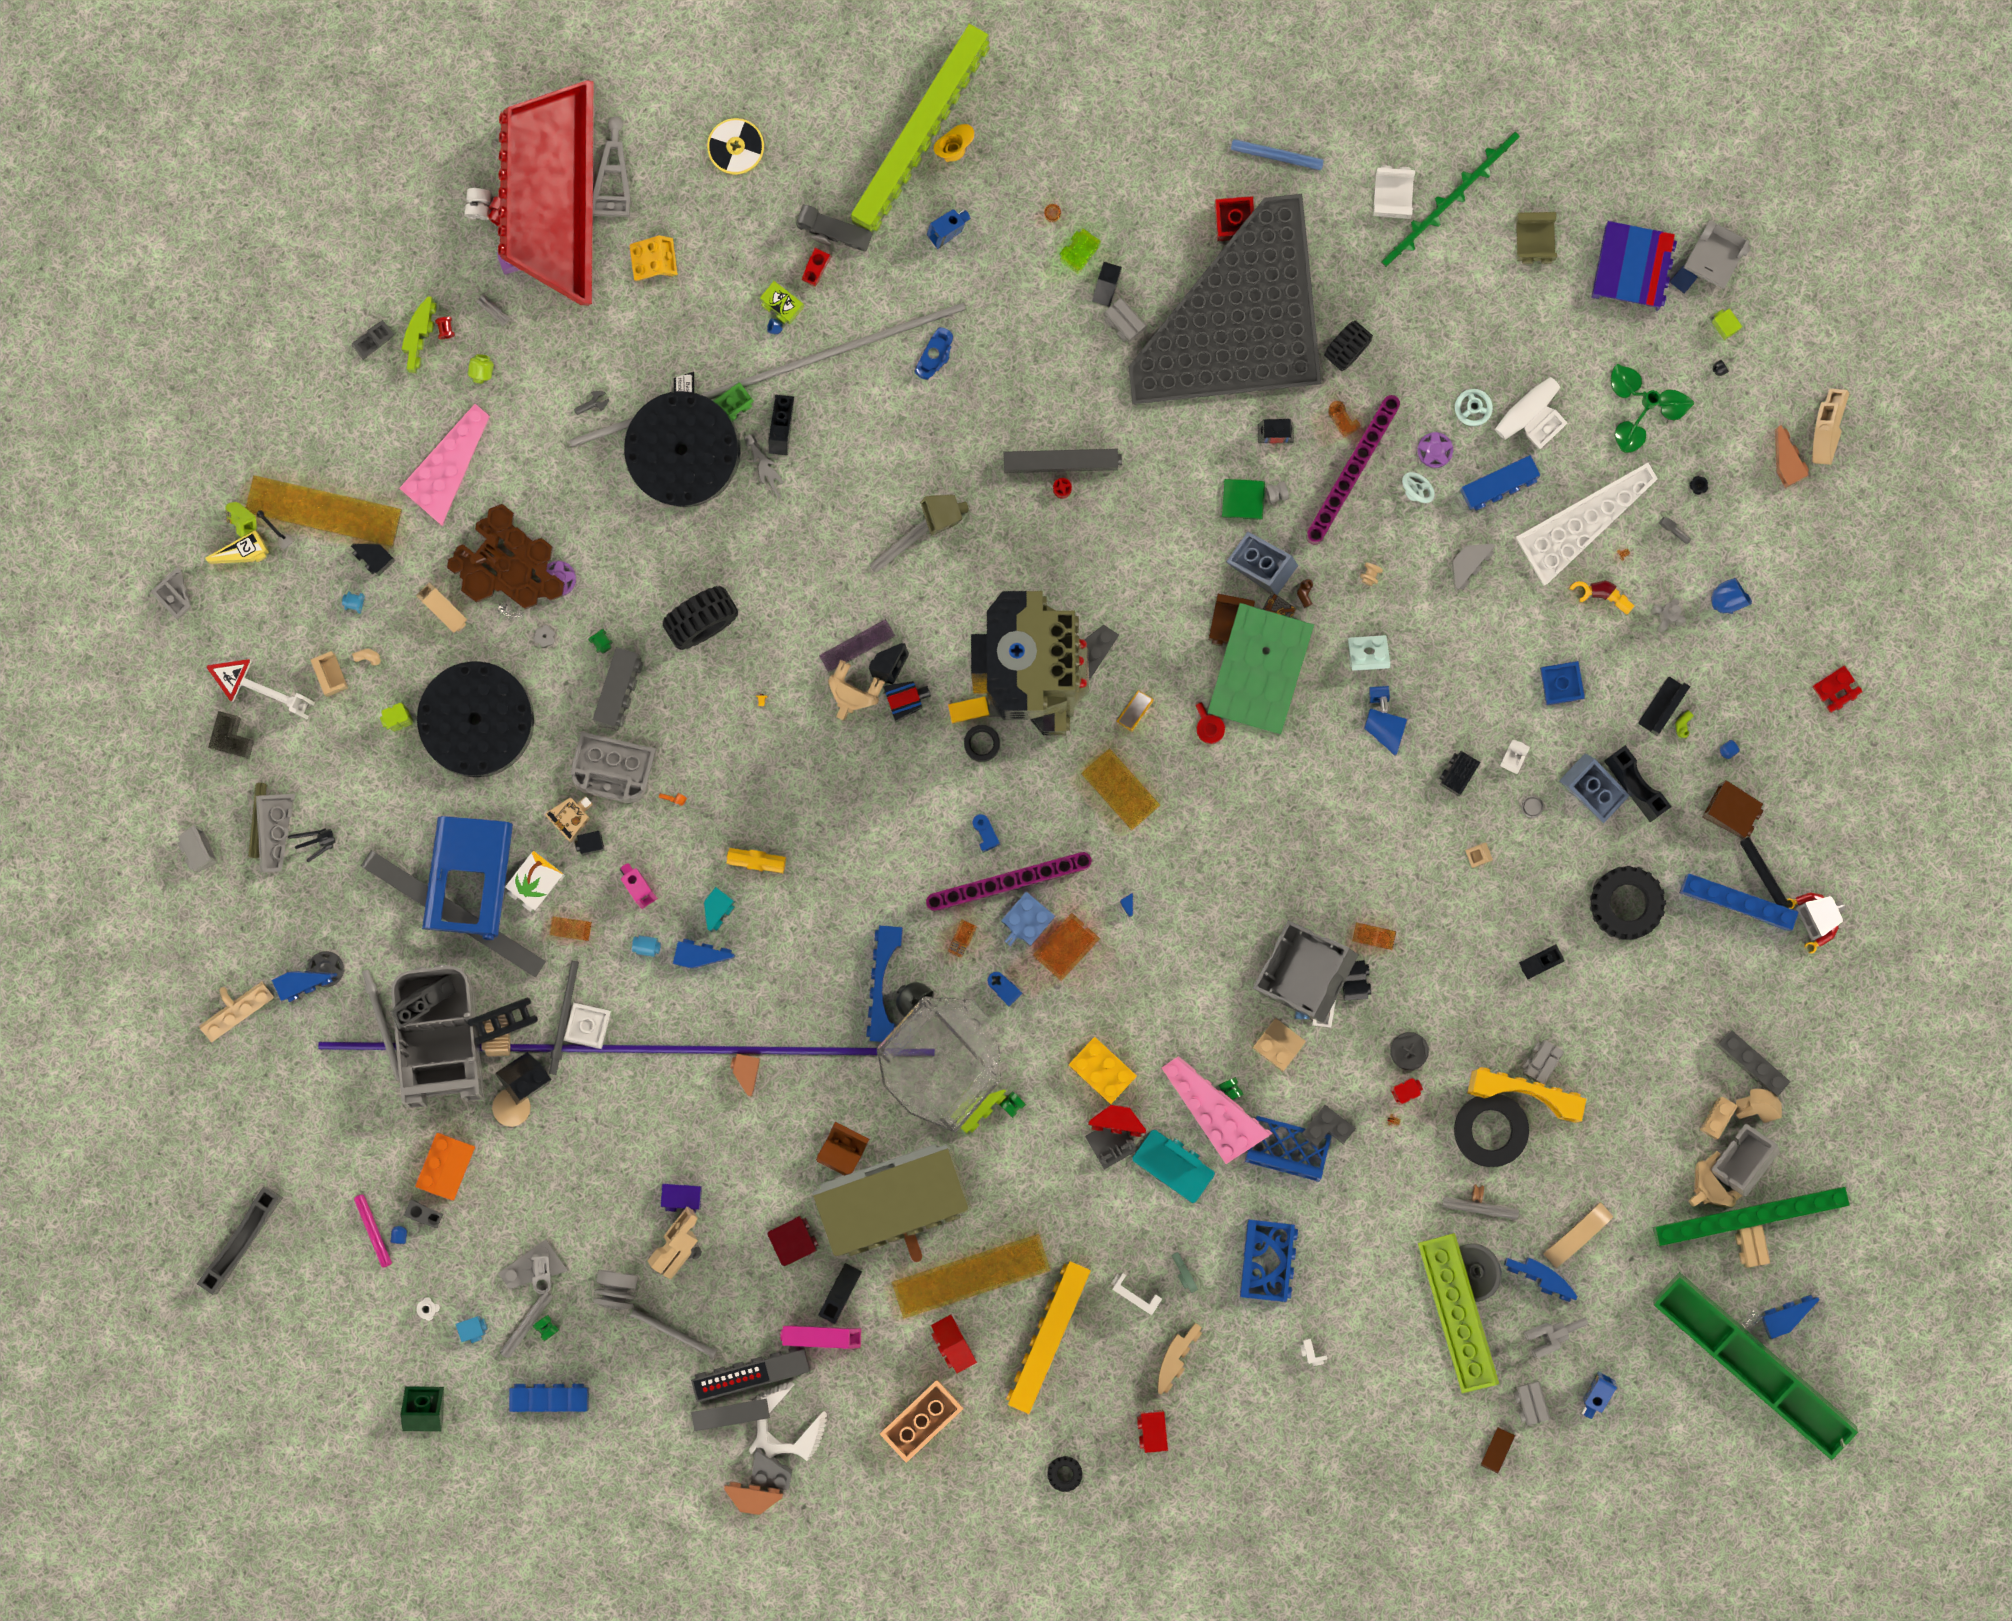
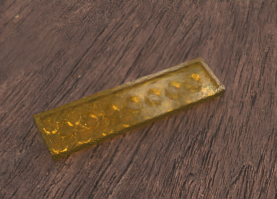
(324, 510)
(971, 1276)

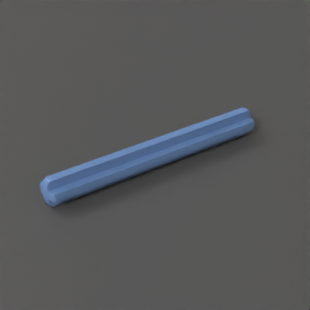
(1277, 154)

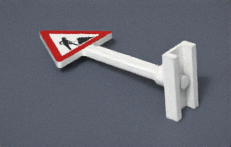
(232, 675)

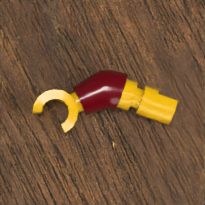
(1604, 590)

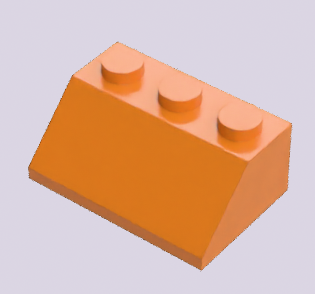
(445, 1166)

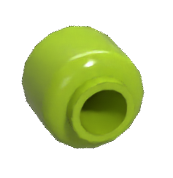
(480, 368)

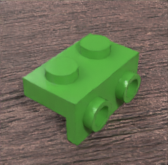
(735, 400)

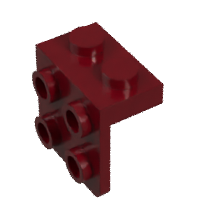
(793, 1240)

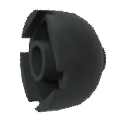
(909, 996)

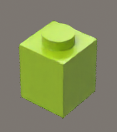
(1726, 323)

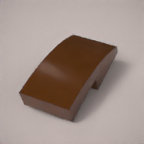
(1497, 1450)

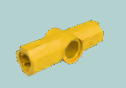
(756, 860)

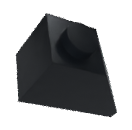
(1107, 284)
(889, 663)
(1541, 961)

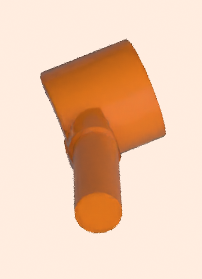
(679, 799)

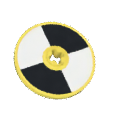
(741, 159)

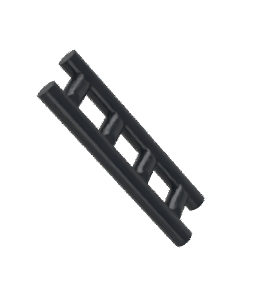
(493, 1017)

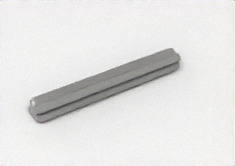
(900, 546)
(1480, 1208)
(525, 1325)

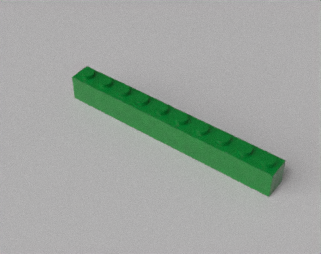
(1751, 1216)

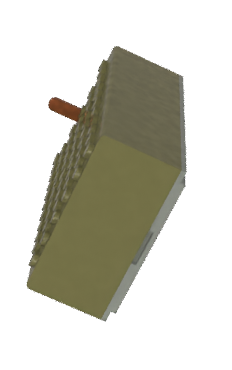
(892, 1201)

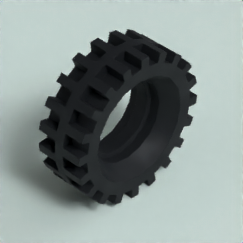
(1602, 908)

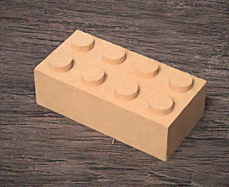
(921, 1420)

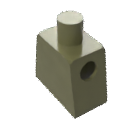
(942, 512)

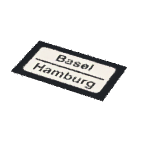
(684, 382)

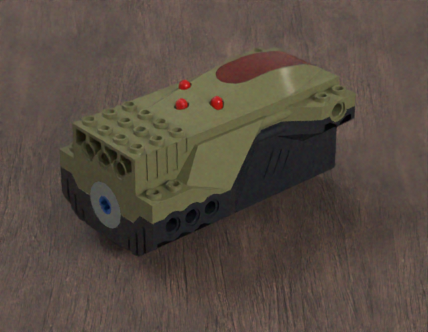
(1030, 662)

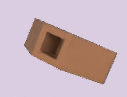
(752, 1499)

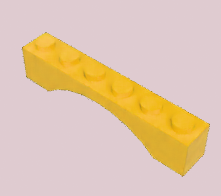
(1563, 1105)

